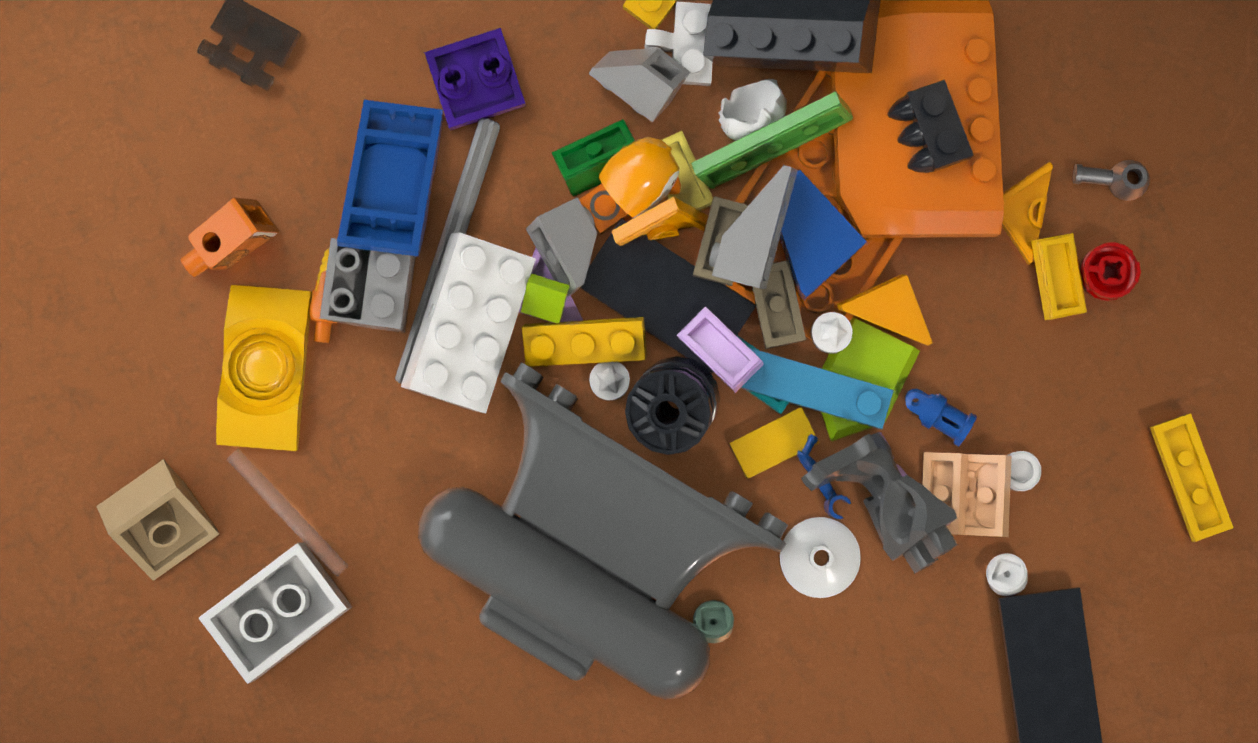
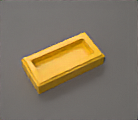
(1059, 276)
(772, 443)

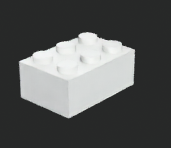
(275, 612)

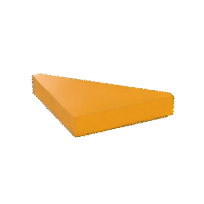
(1025, 210)
(661, 222)
(890, 307)

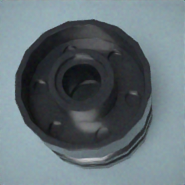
(659, 424)

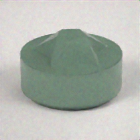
(714, 620)

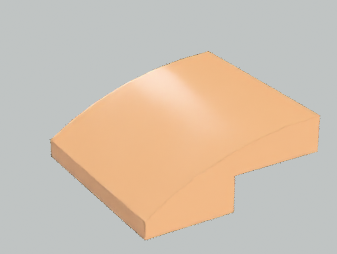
(974, 488)

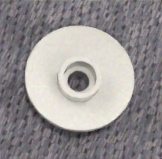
(798, 557)

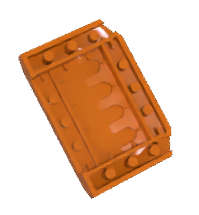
(913, 49)

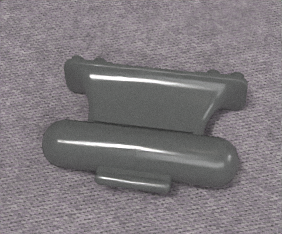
(590, 549)

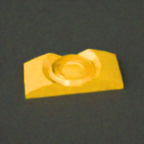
(263, 368)

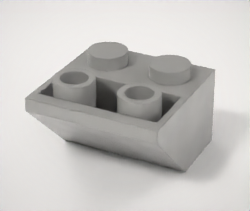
(367, 288)

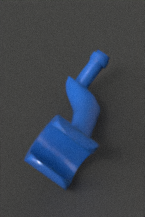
(827, 490)

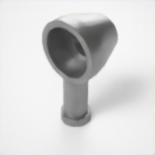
(1115, 178)

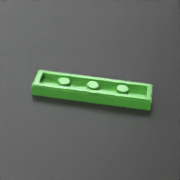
(772, 140)

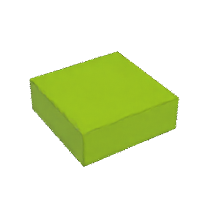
(545, 298)

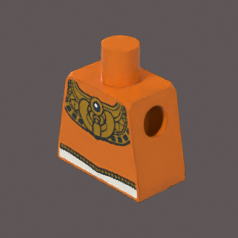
(228, 236)

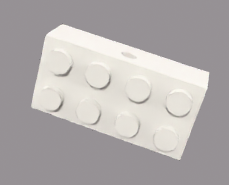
(468, 322)

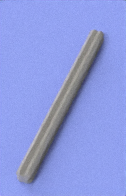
(457, 219)

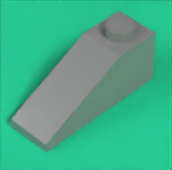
(753, 238)

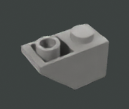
(641, 78)

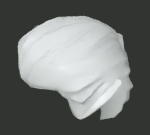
(752, 108)

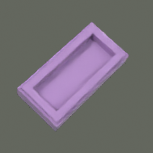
(720, 349)

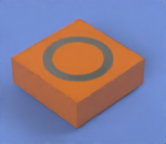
(603, 208)

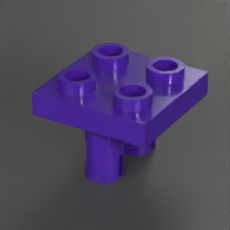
(475, 79)

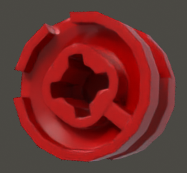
(1109, 271)

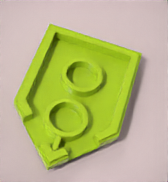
(872, 359)

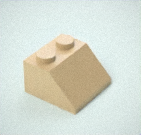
(157, 520)

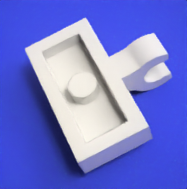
(686, 41)

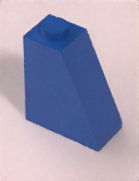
(815, 237)

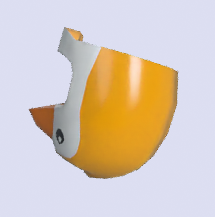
(641, 175)

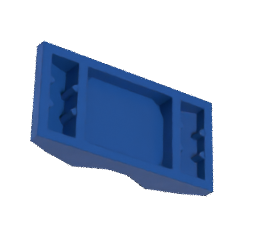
(391, 178)

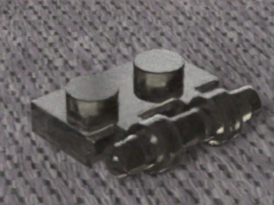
(254, 31)

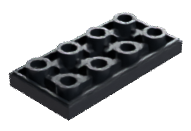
(660, 286)
(1050, 667)

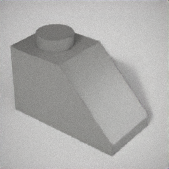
(565, 242)

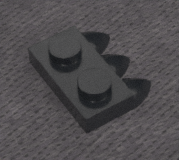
(934, 127)

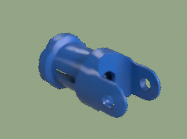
(933, 409)

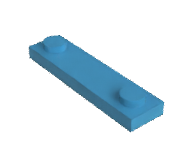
(820, 390)

